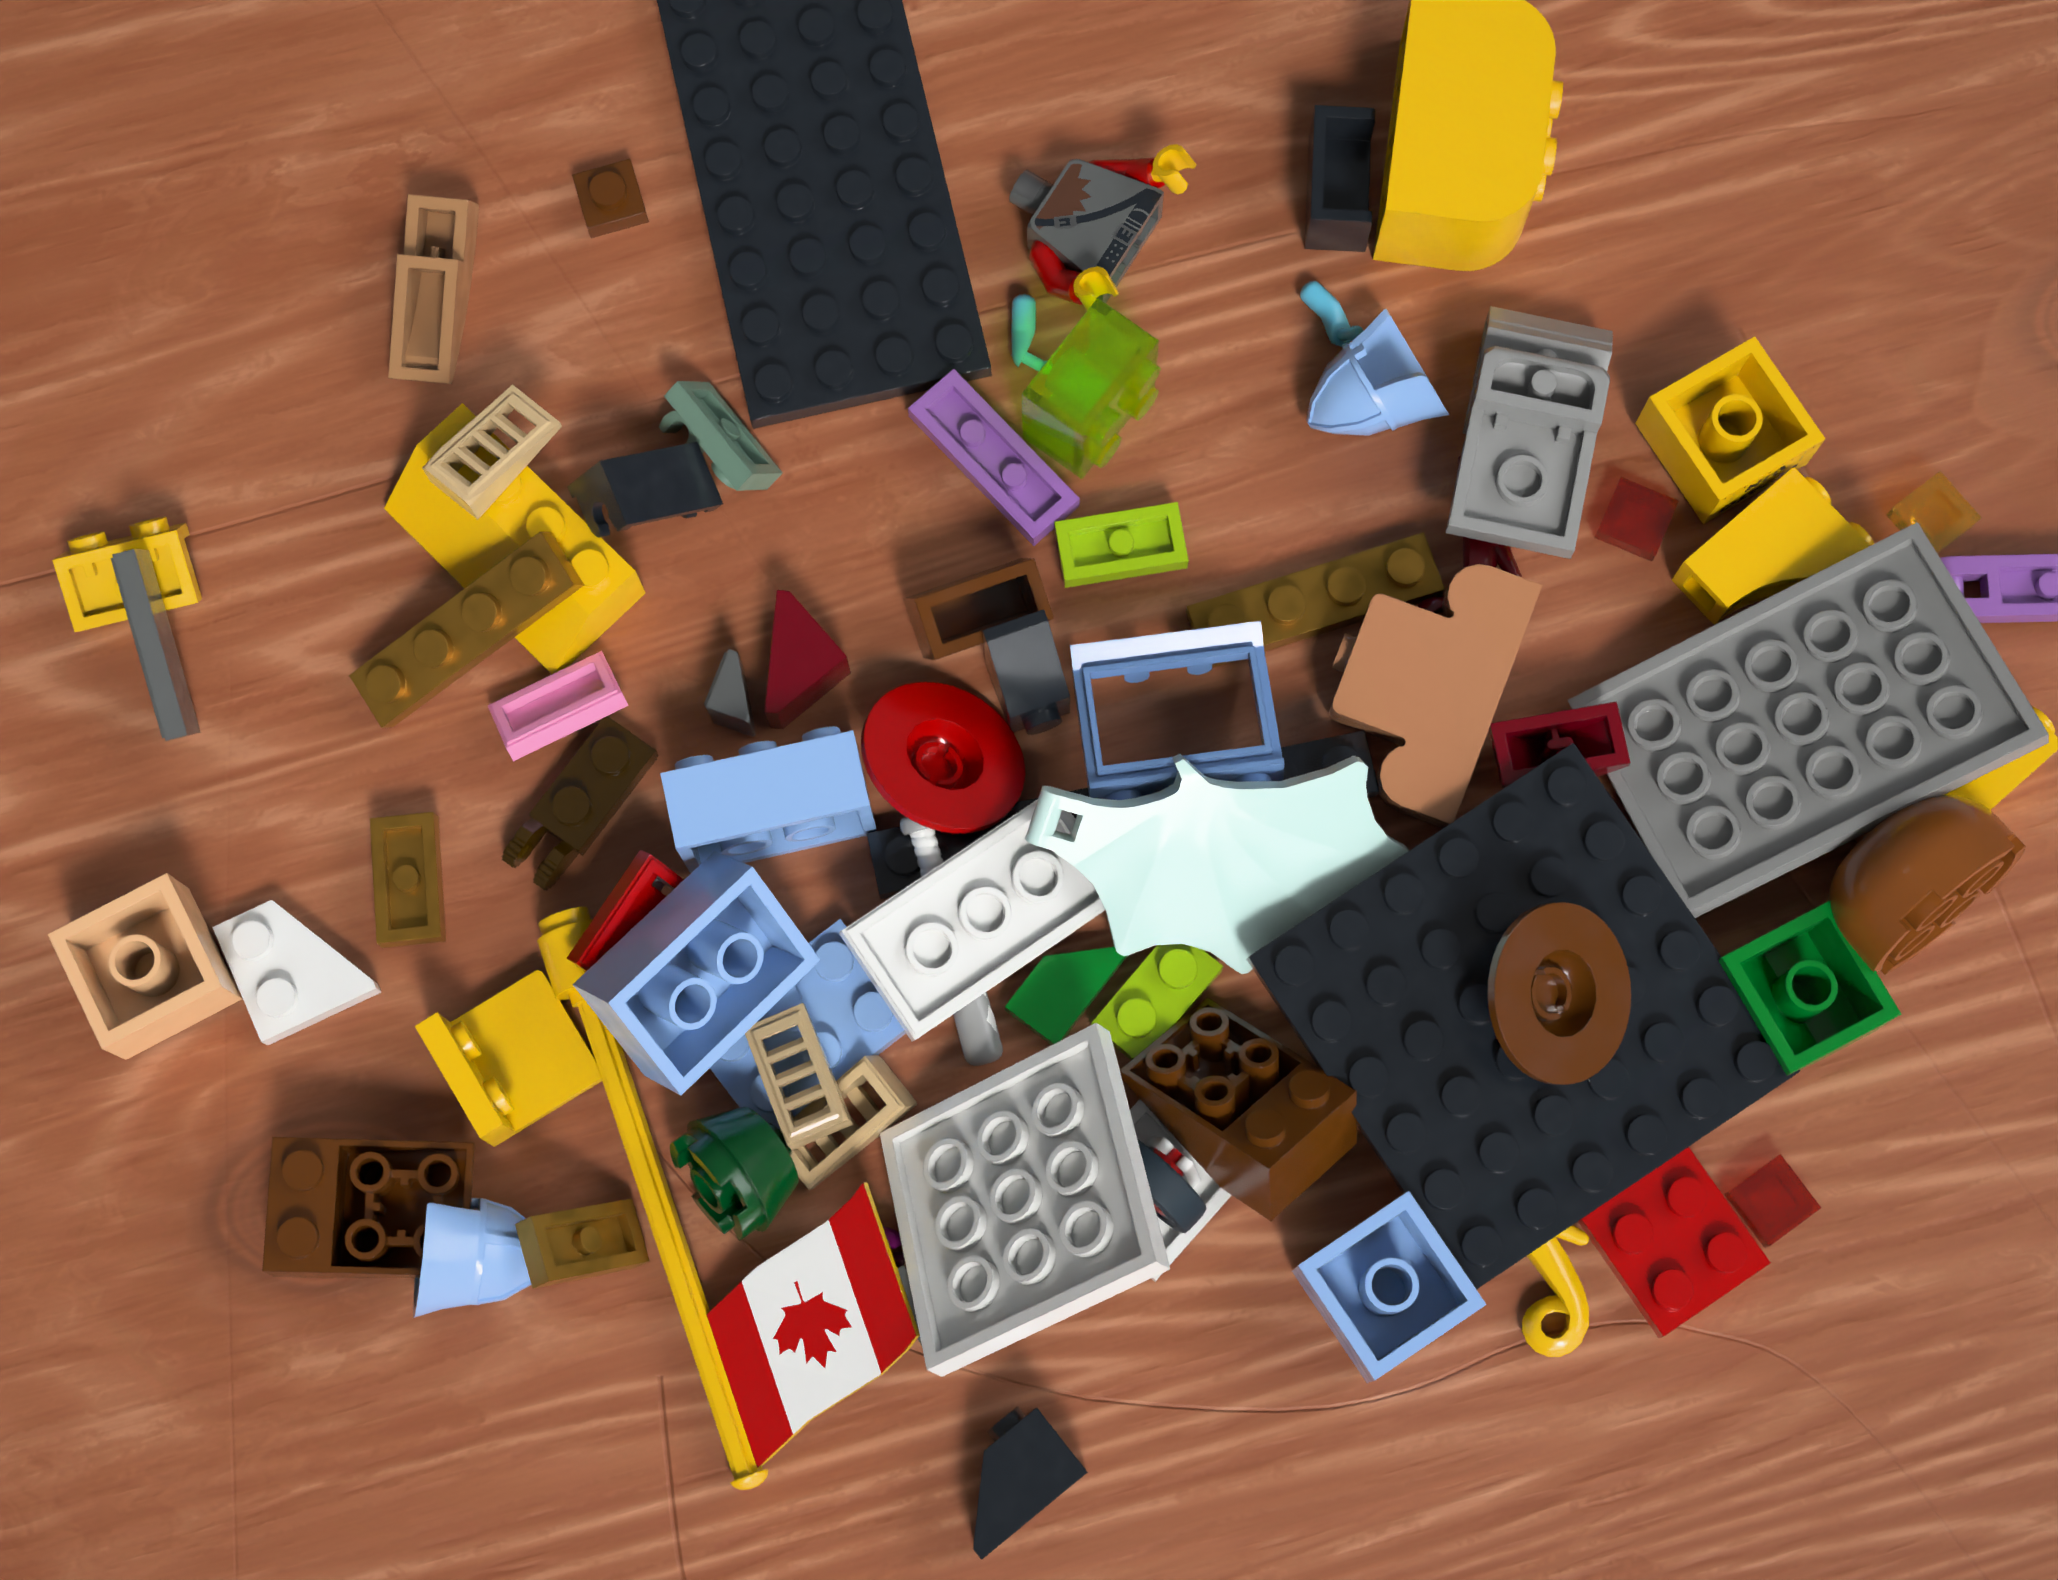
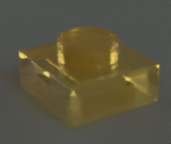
(1938, 510)

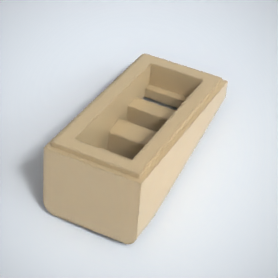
(493, 480)
(898, 1104)
(815, 1125)

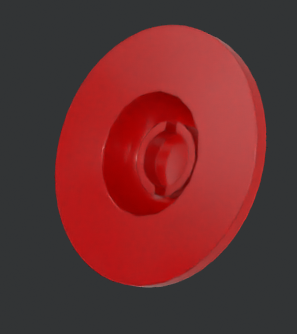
(942, 757)

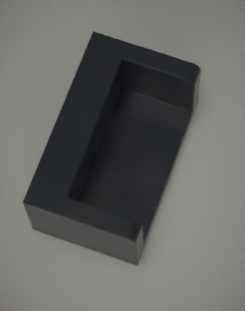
(1339, 178)

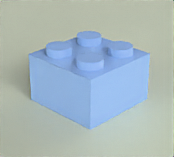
(1388, 1287)

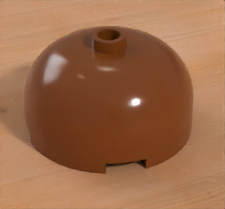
(1918, 876)

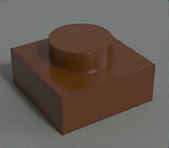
(610, 198)

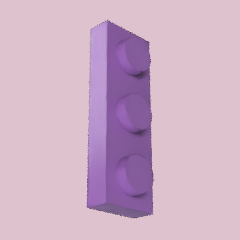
(993, 457)

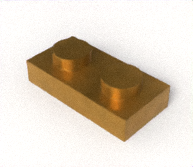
(407, 879)
(581, 1243)

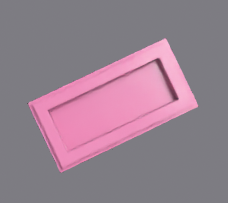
(557, 705)

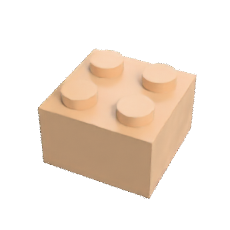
(144, 967)

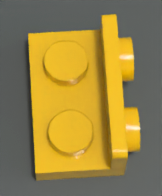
(91, 583)

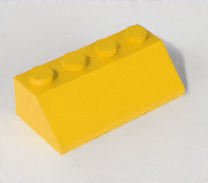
(524, 509)

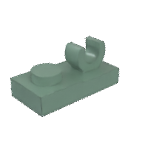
(734, 451)

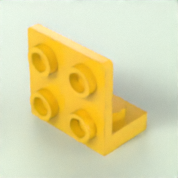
(511, 1058)

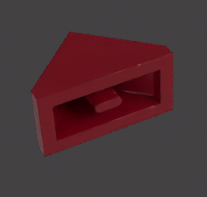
(801, 664)
(1531, 740)

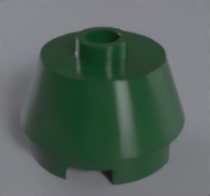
(738, 1169)

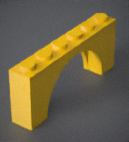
(1784, 540)

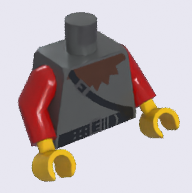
(1095, 220)

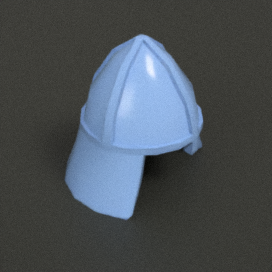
(1373, 385)
(469, 1257)

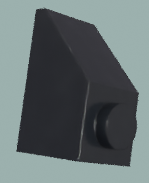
(1027, 673)
(1020, 1476)

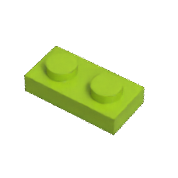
(1121, 544)
(1157, 996)

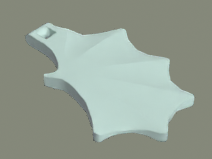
(1220, 857)

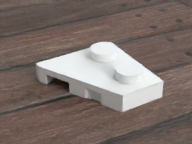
(288, 972)

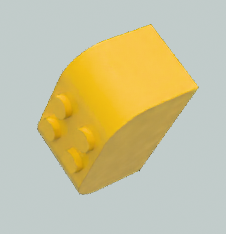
(1467, 132)

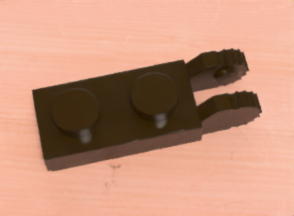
(582, 799)

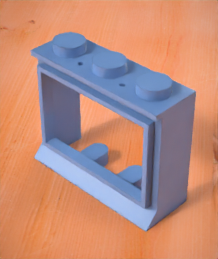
(1191, 649)

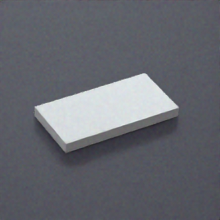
(971, 923)

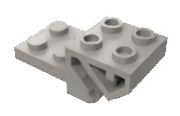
(1530, 432)

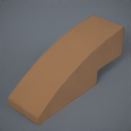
(432, 288)

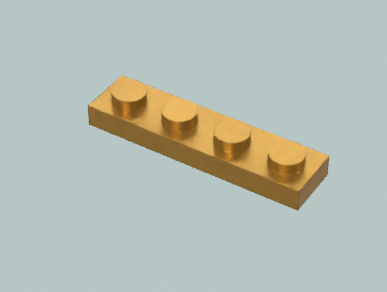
(1325, 594)
(466, 629)

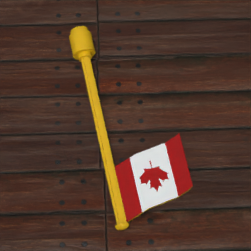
(796, 1327)

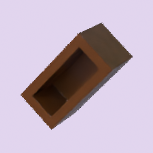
(959, 611)

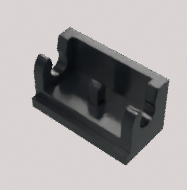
(646, 488)

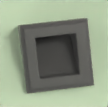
(729, 697)

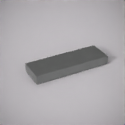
(155, 644)

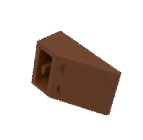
(1245, 1106)
(358, 1204)

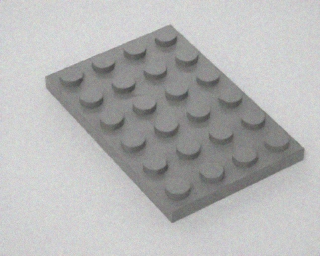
(1812, 720)

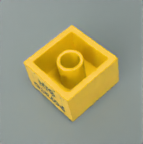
(1729, 430)

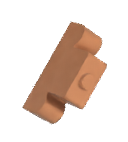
(1433, 684)

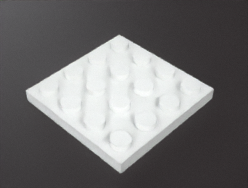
(1022, 1201)

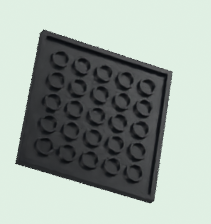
(1397, 1007)

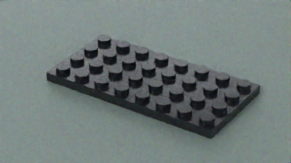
(823, 202)

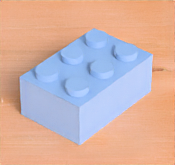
(769, 799)
(697, 972)

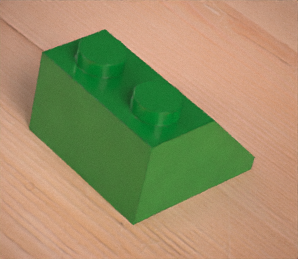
(1808, 989)

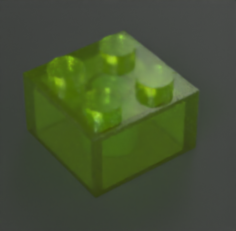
(1091, 390)

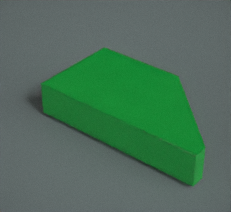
(1062, 990)

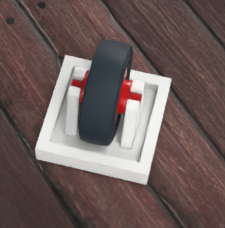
(1179, 1186)

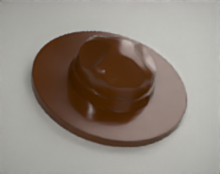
(1559, 993)

